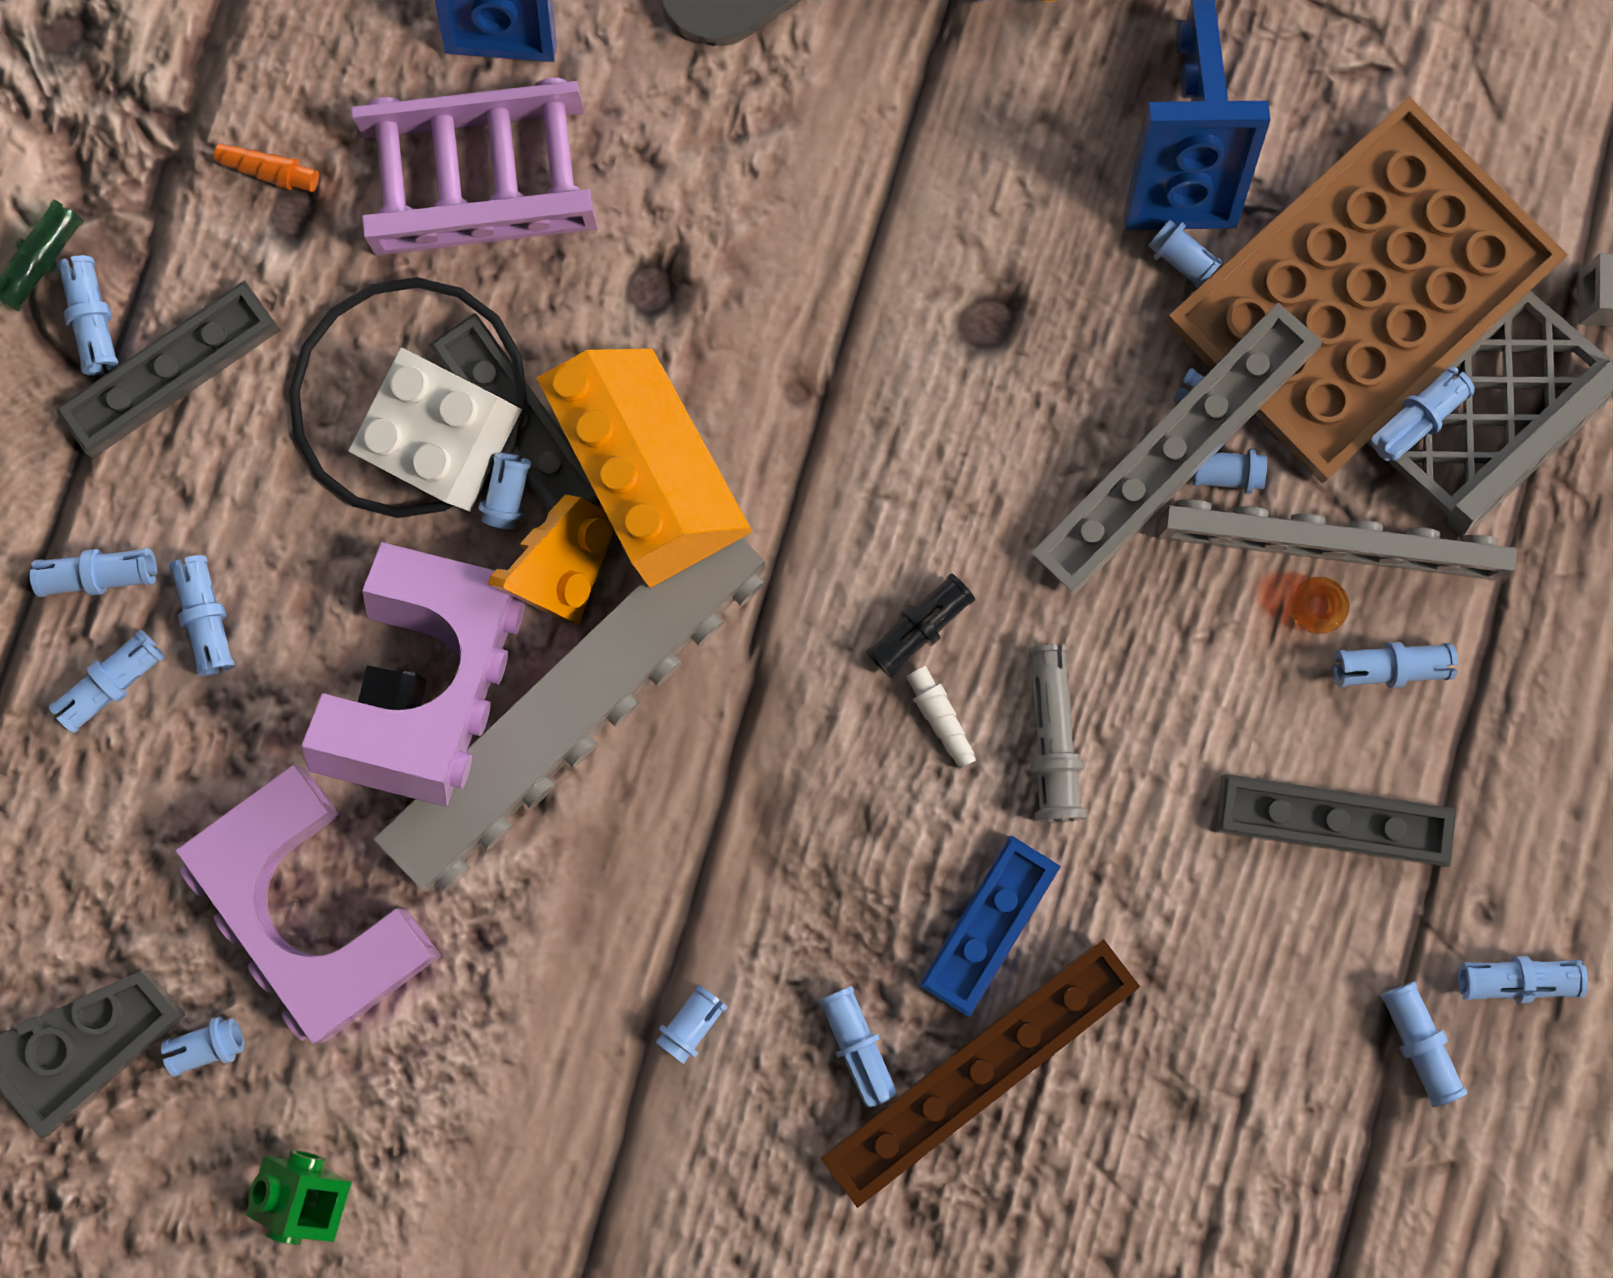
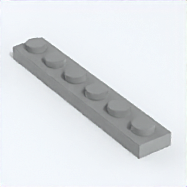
(1177, 448)
(1357, 543)

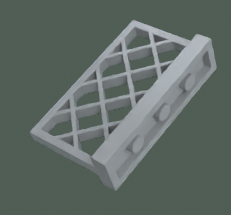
(1542, 433)

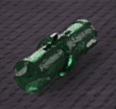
(37, 254)

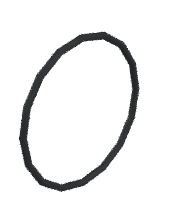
(321, 329)

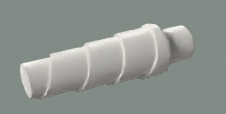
(941, 716)

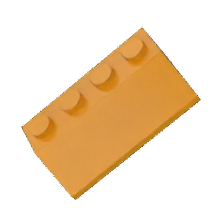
(644, 459)

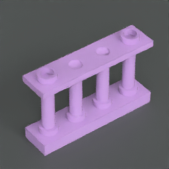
(453, 219)

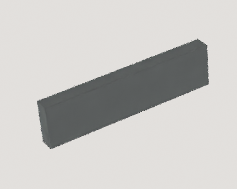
(478, 358)
(167, 369)
(1335, 820)

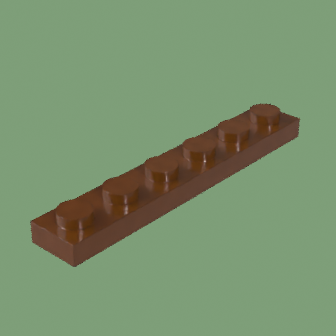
(979, 1072)

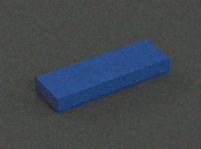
(989, 925)

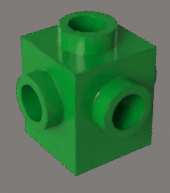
(298, 1198)

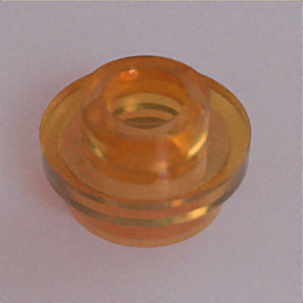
(1334, 597)

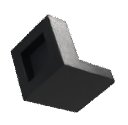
(392, 689)

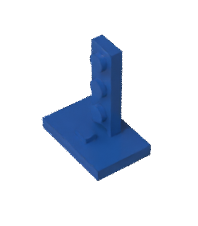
(498, 28)
(1198, 152)

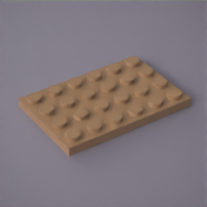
(1390, 266)

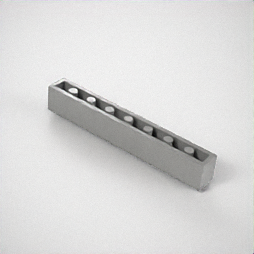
(565, 712)

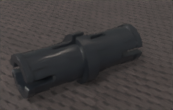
(948, 597)

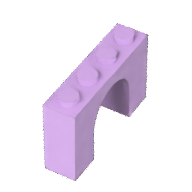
(424, 747)
(234, 868)

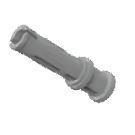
(1056, 762)

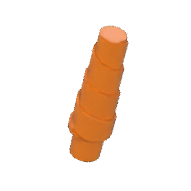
(268, 167)

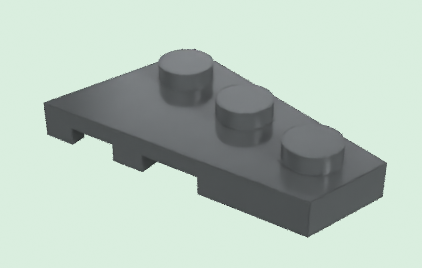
(74, 1051)

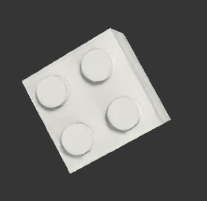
(434, 430)

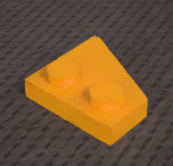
(560, 560)

